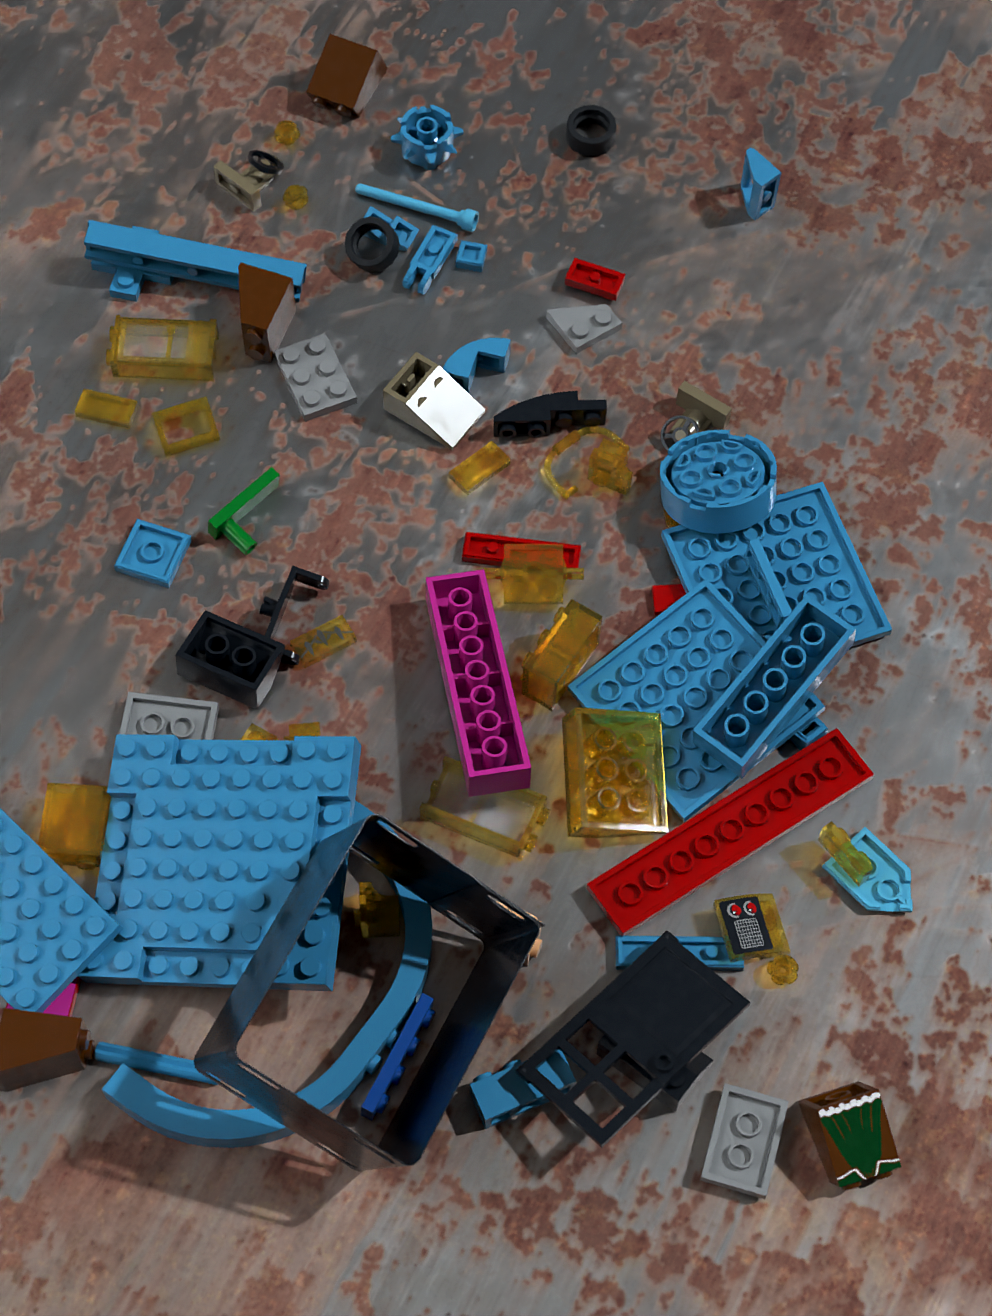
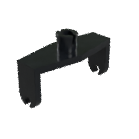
(276, 608)

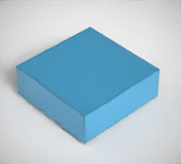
(471, 256)

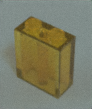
(75, 824)

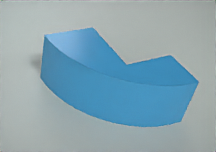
(482, 353)

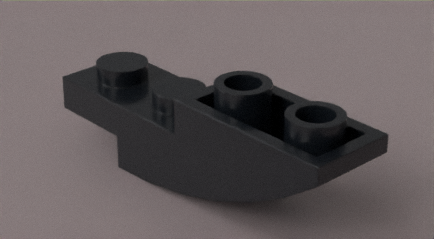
(537, 414)

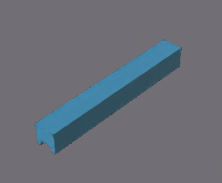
(181, 256)

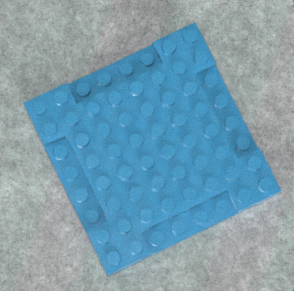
(210, 849)

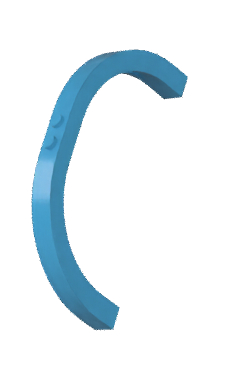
(362, 1056)

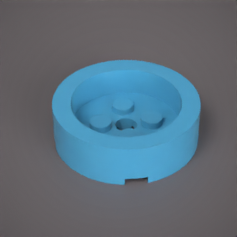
(713, 502)

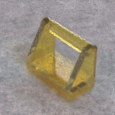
(179, 411)

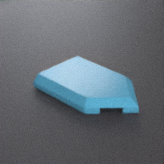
(888, 883)

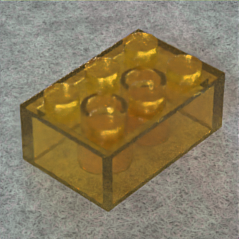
(560, 654)

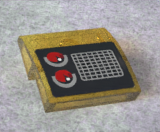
(751, 927)

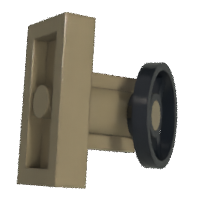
(249, 183)
(700, 413)

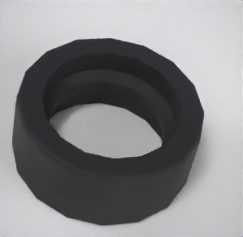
(587, 115)
(356, 232)

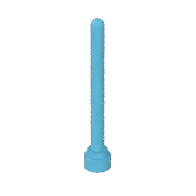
(465, 218)

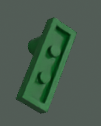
(226, 519)

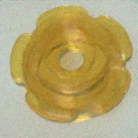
(286, 132)
(296, 197)
(783, 961)

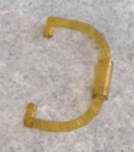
(566, 443)

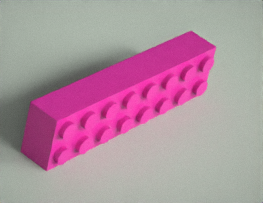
(477, 684)

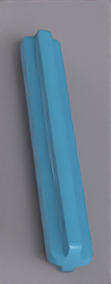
(150, 1061)

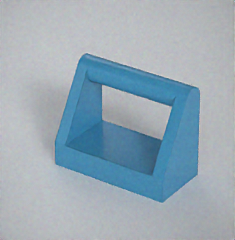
(762, 193)

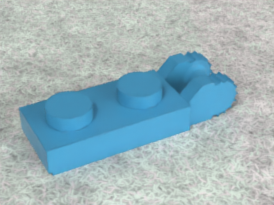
(430, 257)

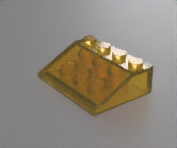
(614, 773)

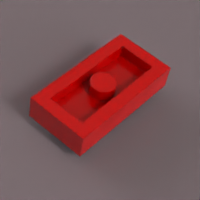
(595, 279)

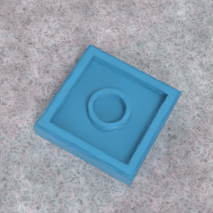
(153, 553)

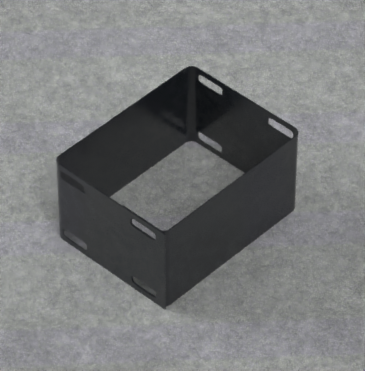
(444, 887)

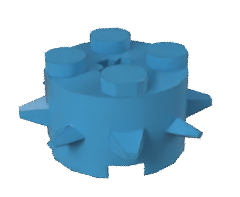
(427, 136)

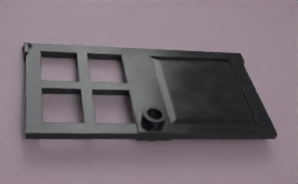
(657, 1014)

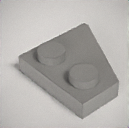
(584, 324)

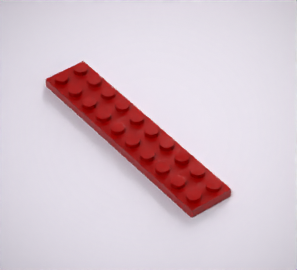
(729, 832)

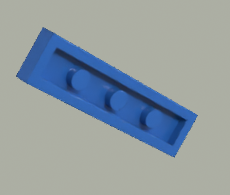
(392, 1069)

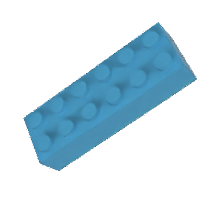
(774, 686)

